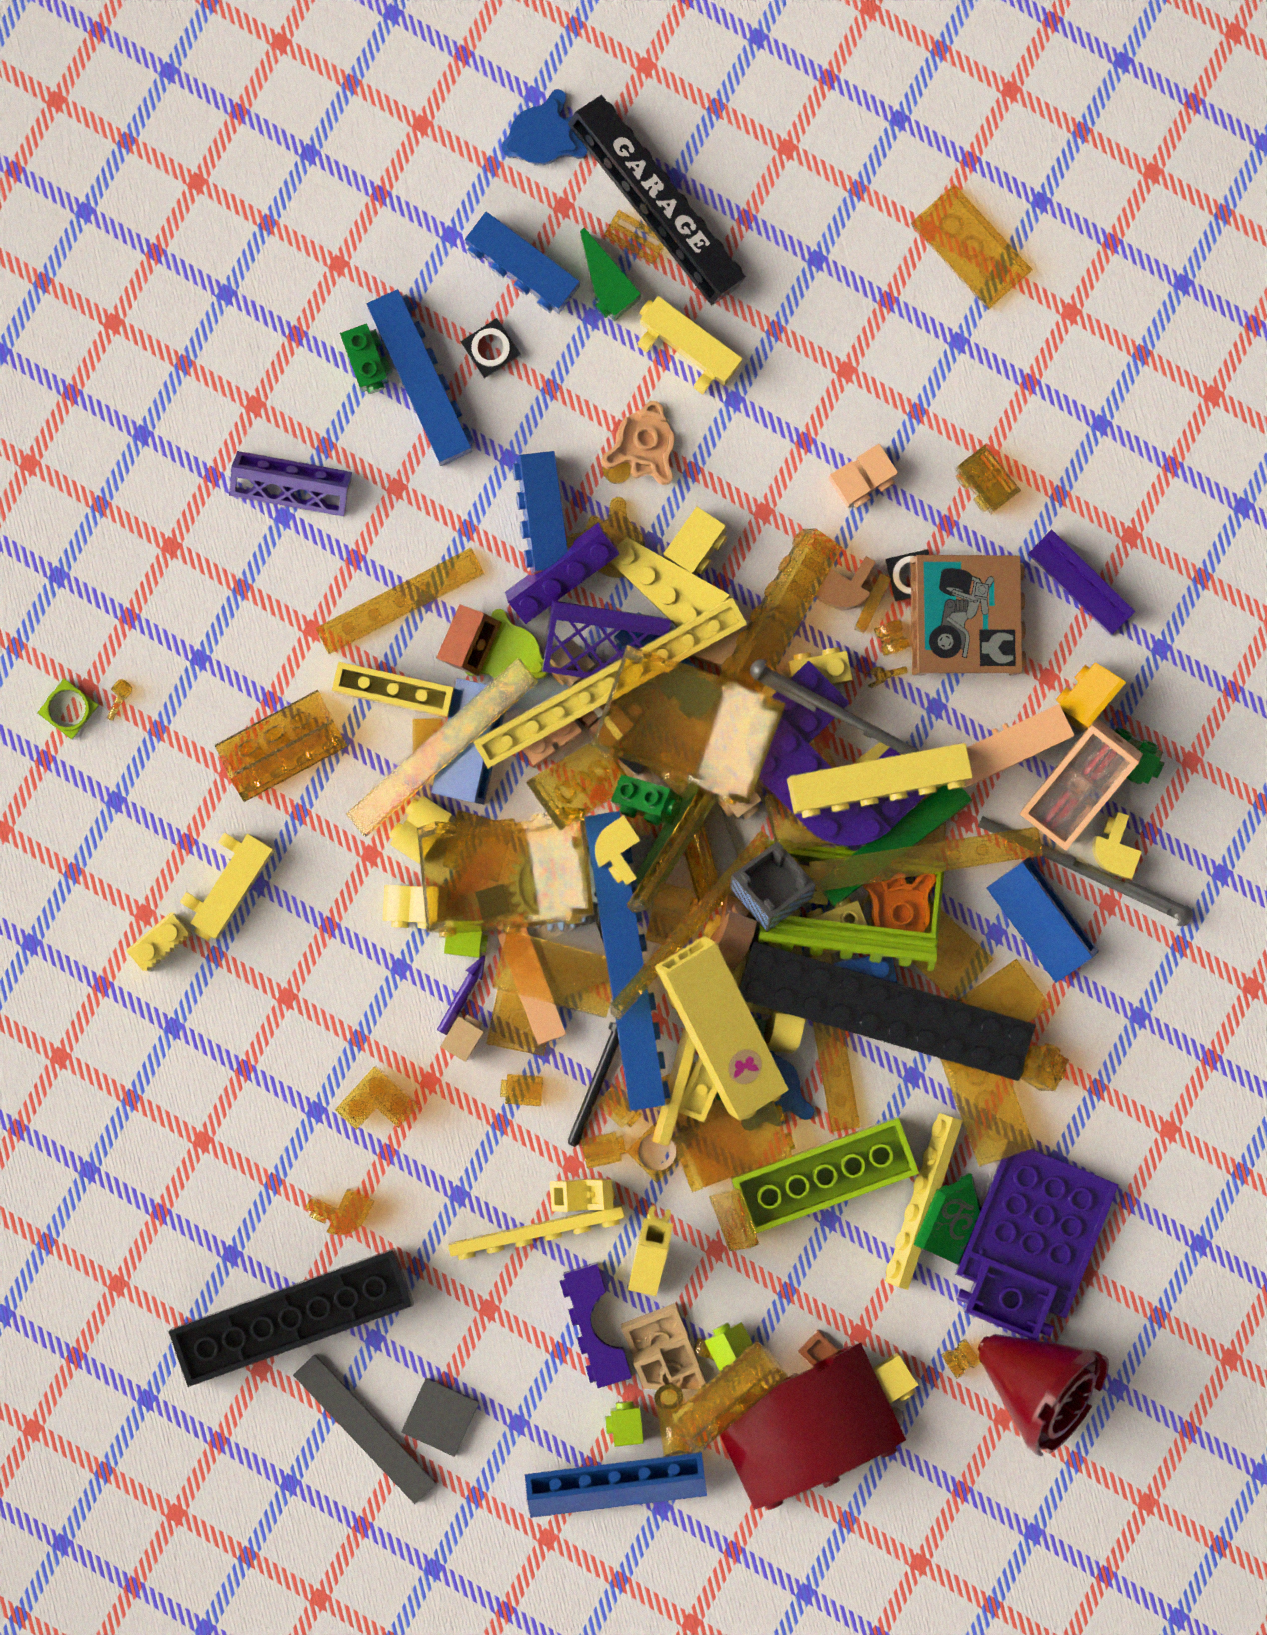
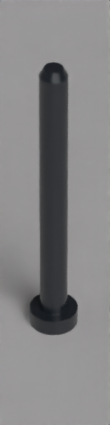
(595, 1086)

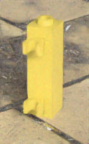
(690, 341)
(231, 887)
(651, 1253)

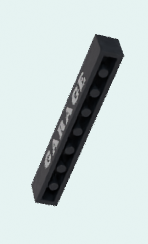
(656, 199)

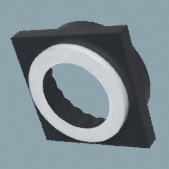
(485, 366)
(893, 565)

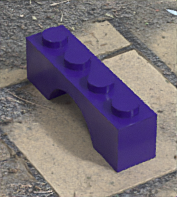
(582, 560)
(607, 1362)

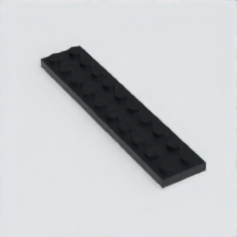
(886, 1011)

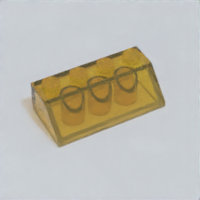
(280, 746)

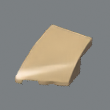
(663, 1350)

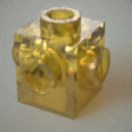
(1044, 1067)

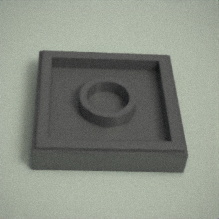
(440, 1417)

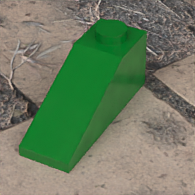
(610, 285)

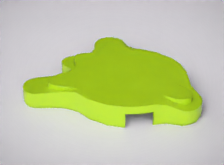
(509, 644)

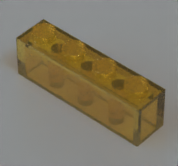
(727, 1396)

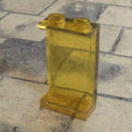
(732, 1146)

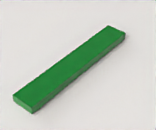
(911, 829)

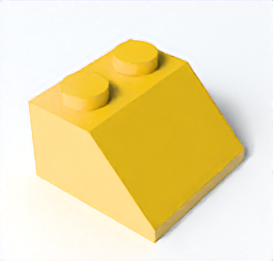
(1089, 695)

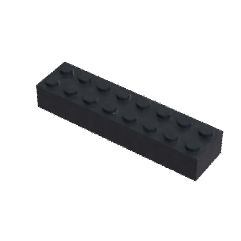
(291, 1317)

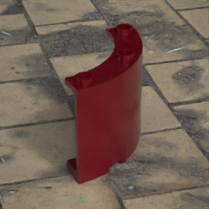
(813, 1429)

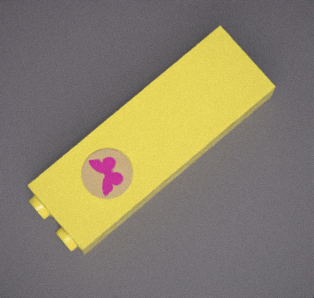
(722, 1028)

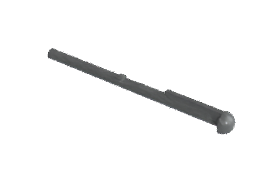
(812, 700)
(1131, 889)

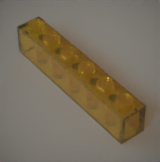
(782, 607)

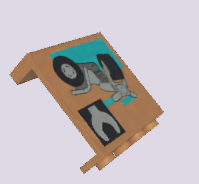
(967, 614)

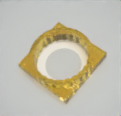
(663, 1168)

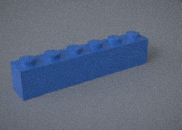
(419, 376)
(615, 1485)

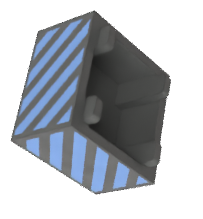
(772, 886)

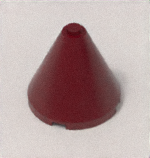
(1043, 1385)

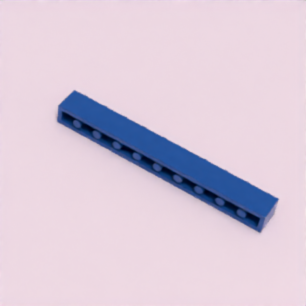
(624, 959)

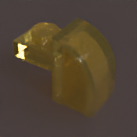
(347, 1217)

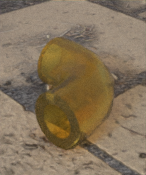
(667, 1400)

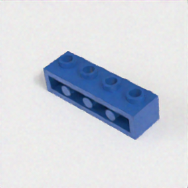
(522, 263)
(541, 509)

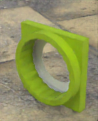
(48, 710)

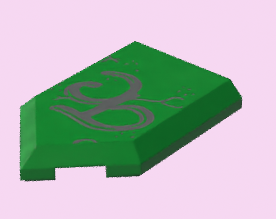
(950, 1220)

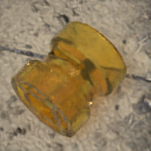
(892, 637)
(961, 1358)

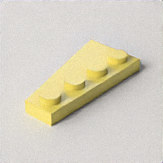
(666, 585)

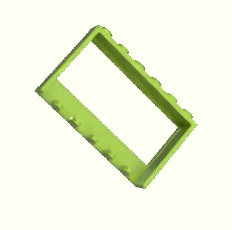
(856, 938)

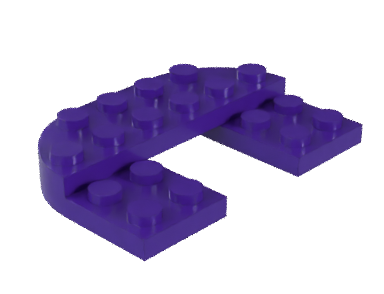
(793, 756)

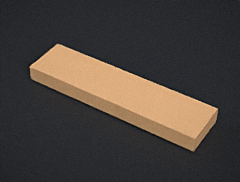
(541, 1015)

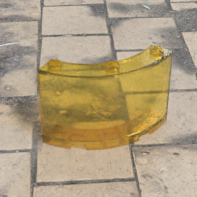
(688, 724)
(503, 875)

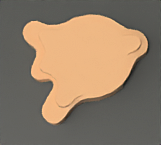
(644, 443)

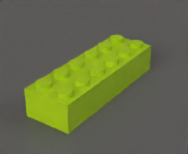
(826, 1174)

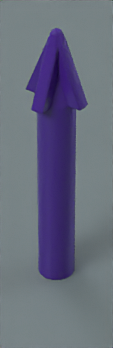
(475, 972)

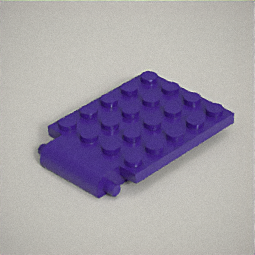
(1032, 1242)

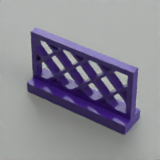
(602, 618)

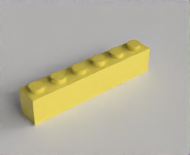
(878, 779)

